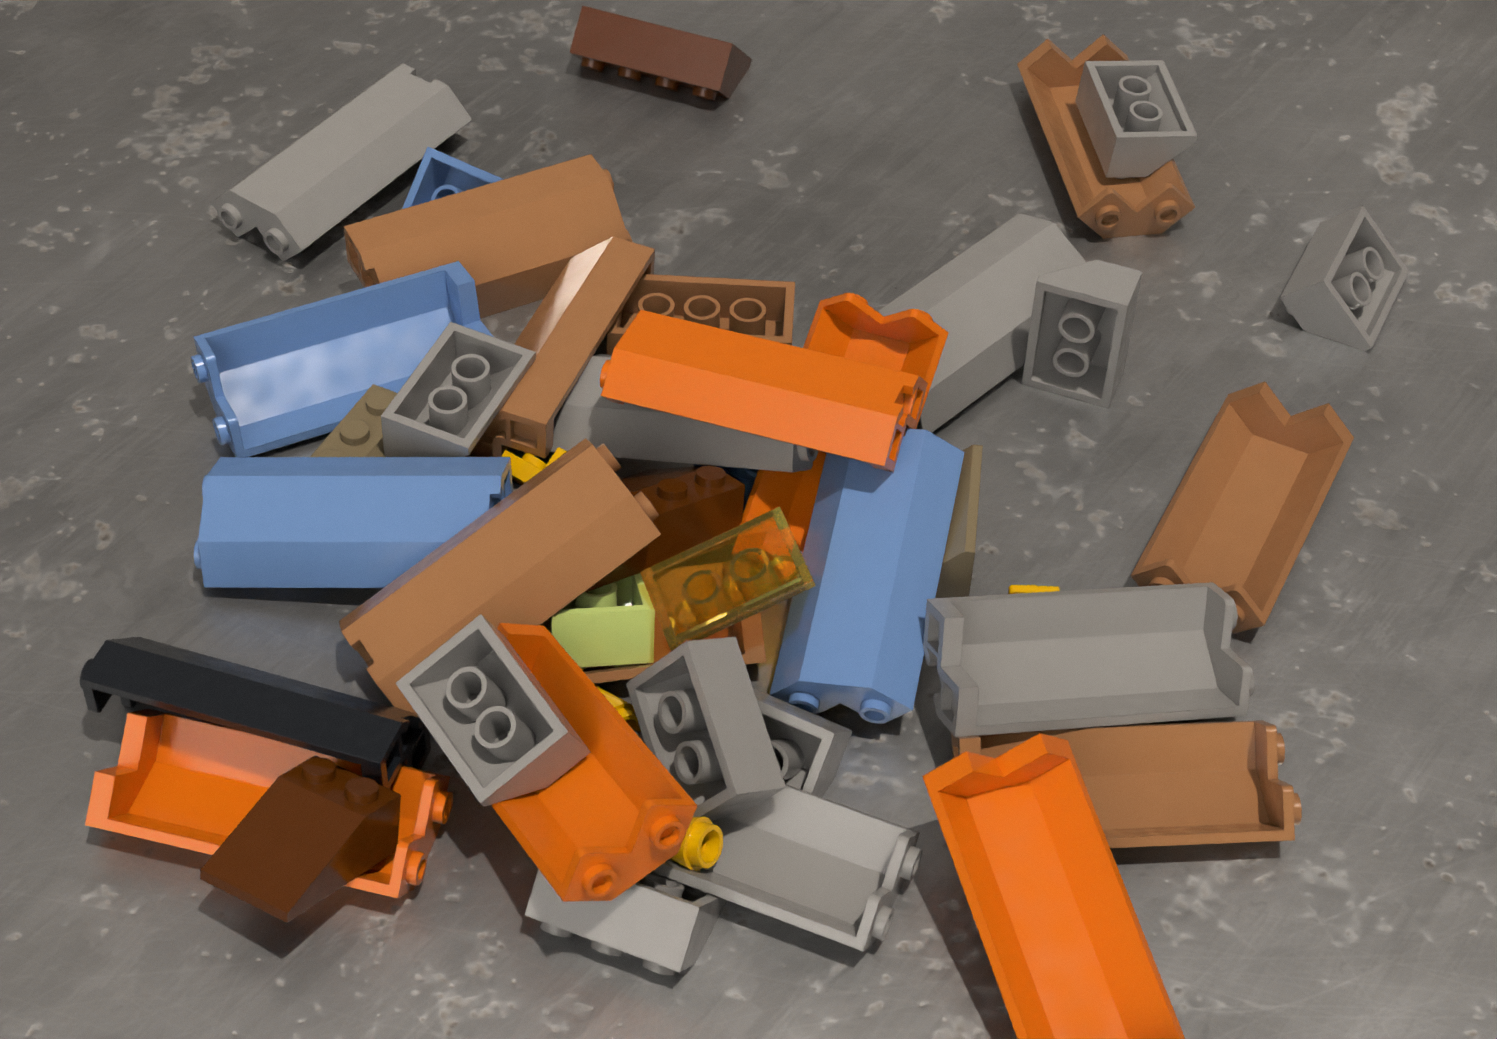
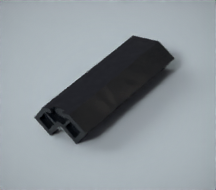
(257, 703)

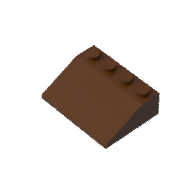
(692, 509)

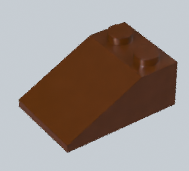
(306, 839)

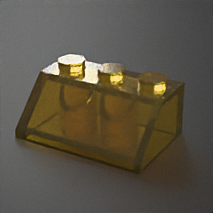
(727, 578)

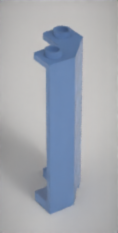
(312, 363)
(336, 517)
(874, 563)

